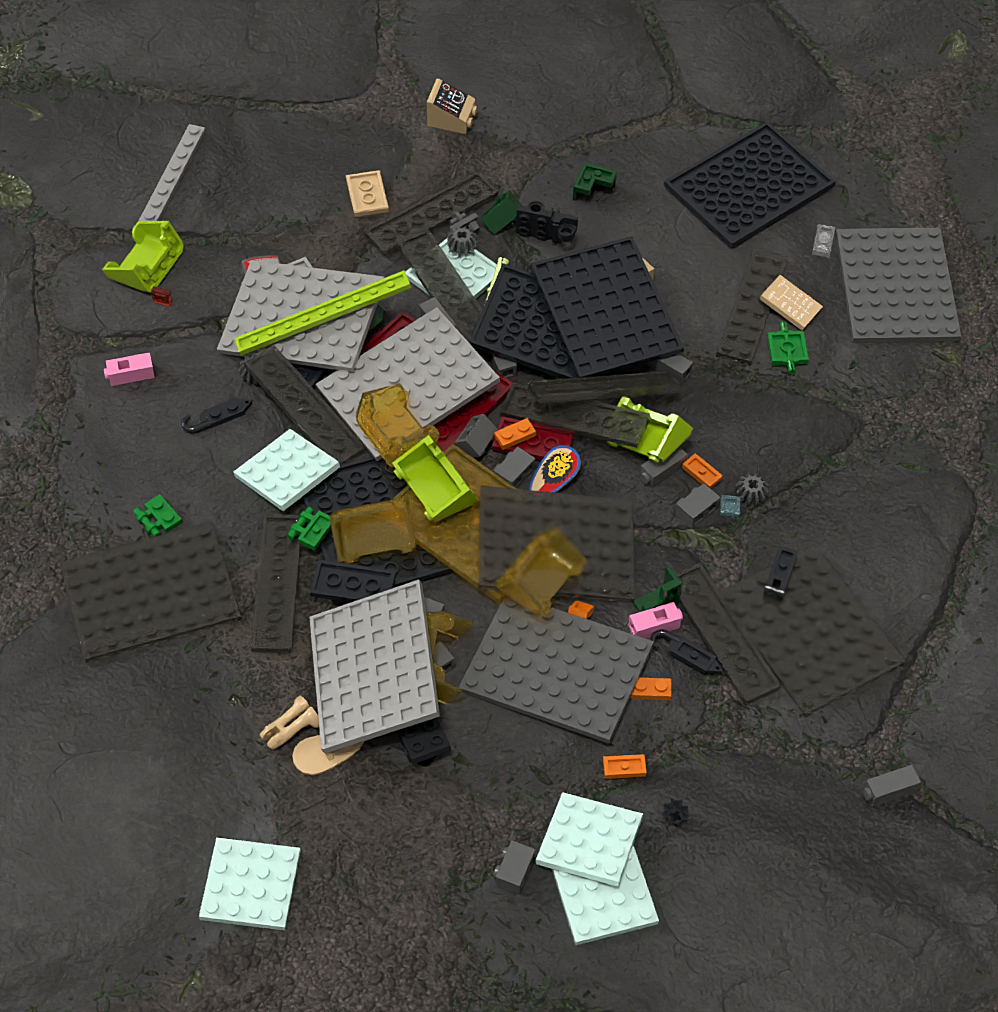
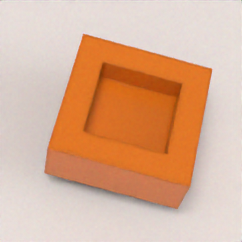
(581, 609)

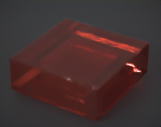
(161, 296)

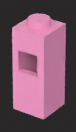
(129, 369)
(654, 619)

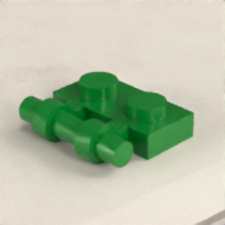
(163, 514)
(314, 532)

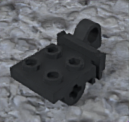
(544, 224)
(423, 740)

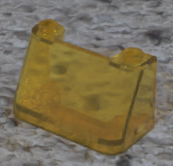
(389, 422)
(373, 529)
(541, 571)

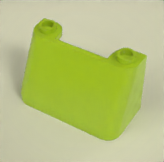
(150, 259)
(661, 436)
(434, 480)

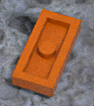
(515, 434)
(702, 471)
(652, 689)
(624, 766)

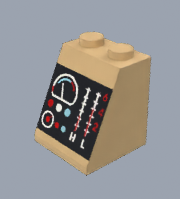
(450, 108)

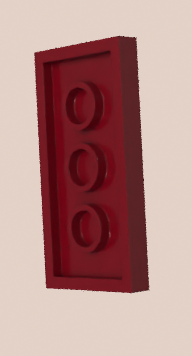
(537, 446)

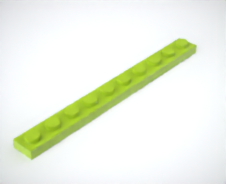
(322, 313)

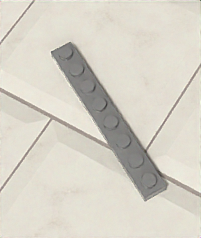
(173, 173)

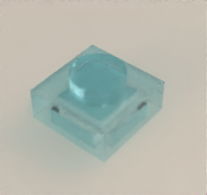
(730, 505)

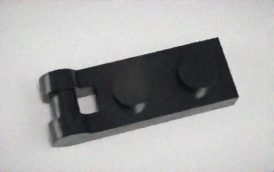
(781, 571)

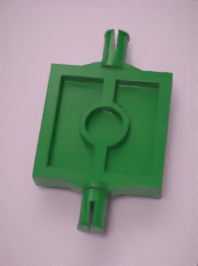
(787, 347)

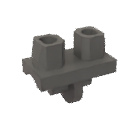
(462, 221)

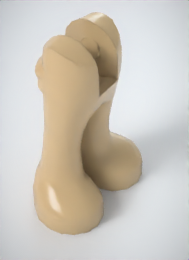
(279, 733)

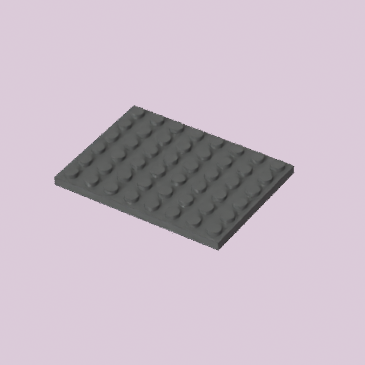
(897, 285)
(557, 668)

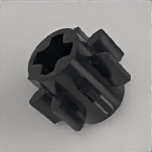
(675, 812)

